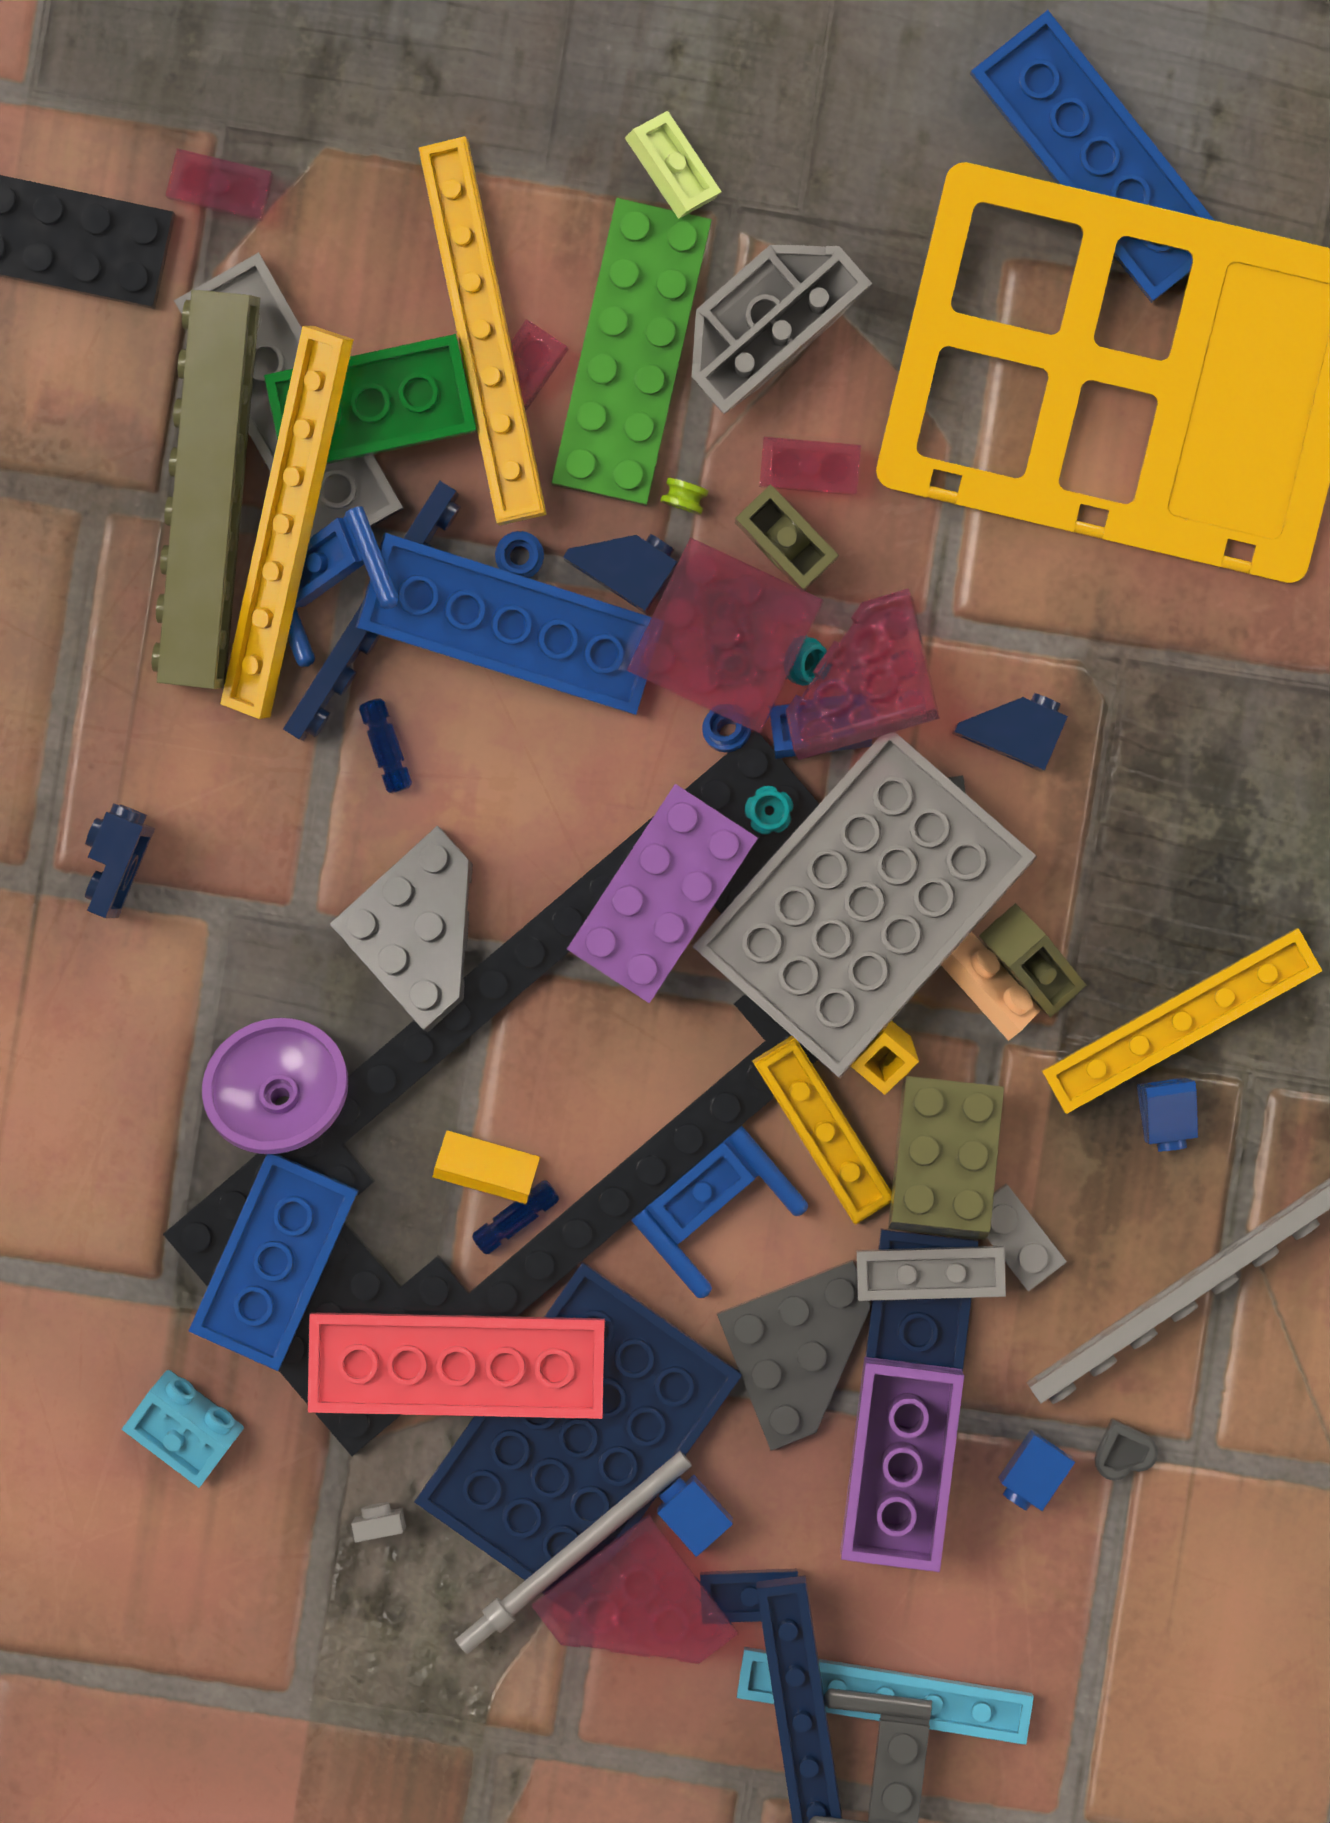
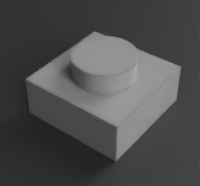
(378, 1522)

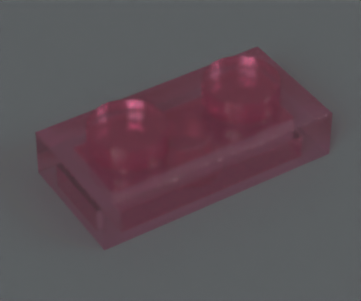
(219, 185)
(535, 359)
(810, 466)

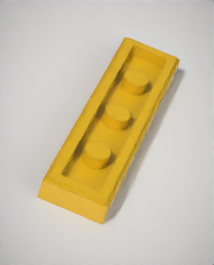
(823, 1129)

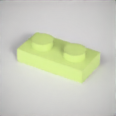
(673, 164)

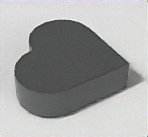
(1123, 1451)

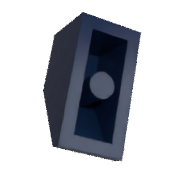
(627, 567)
(1018, 730)

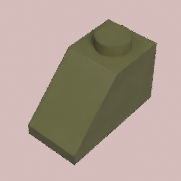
(1032, 960)

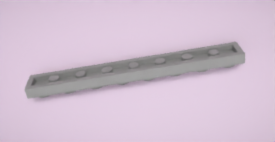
(1180, 1297)

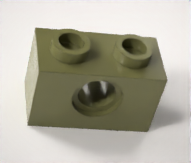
(786, 538)

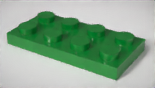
(393, 399)

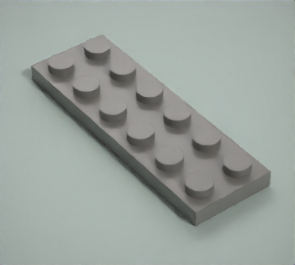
(344, 482)

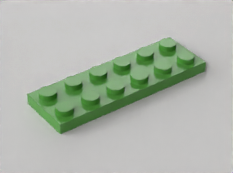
(631, 352)

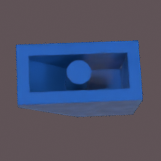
(1168, 1112)

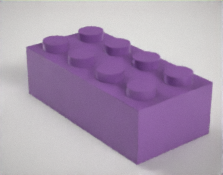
(662, 893)
(902, 1464)

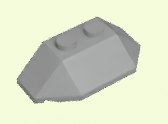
(770, 317)

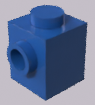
(1035, 1472)
(693, 1513)

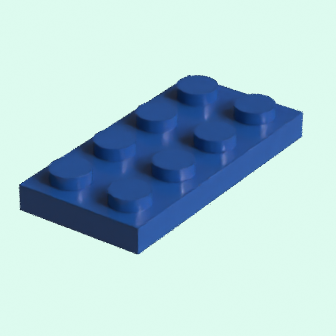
(273, 1260)

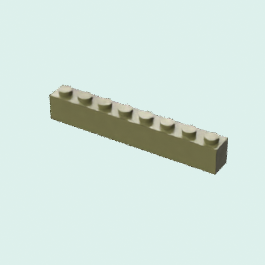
(207, 488)

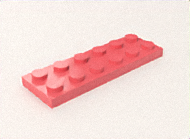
(456, 1365)

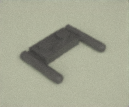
(898, 1753)

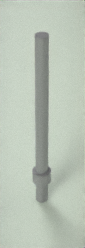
(501, 1613)

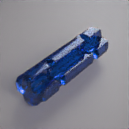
(385, 745)
(515, 1217)

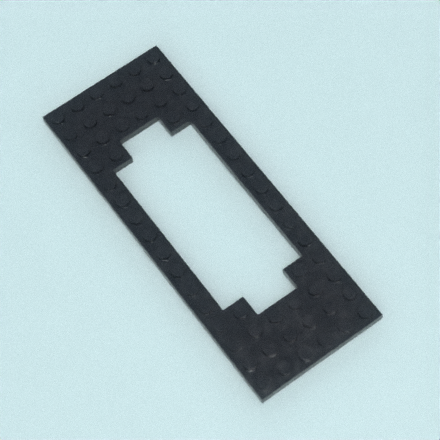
(353, 1275)

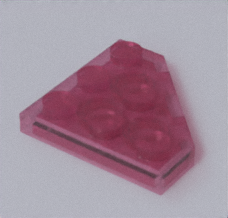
(867, 681)
(636, 1602)

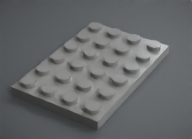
(864, 902)

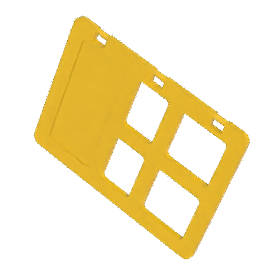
(1238, 399)

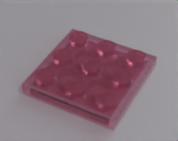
(725, 635)

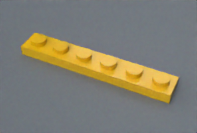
(1181, 1020)

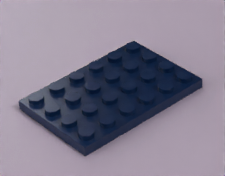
(540, 1482)

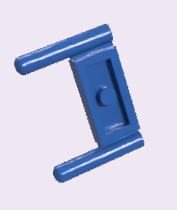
(329, 559)
(704, 1192)

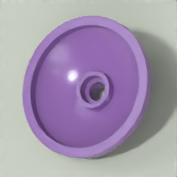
(272, 1062)

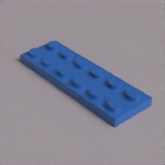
(1087, 139)
(508, 624)

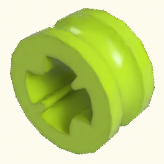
(684, 496)

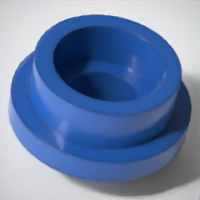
(520, 539)
(711, 732)

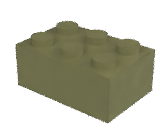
(946, 1158)

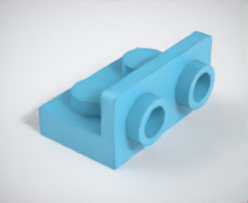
(183, 1427)

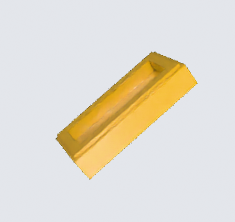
(486, 1167)

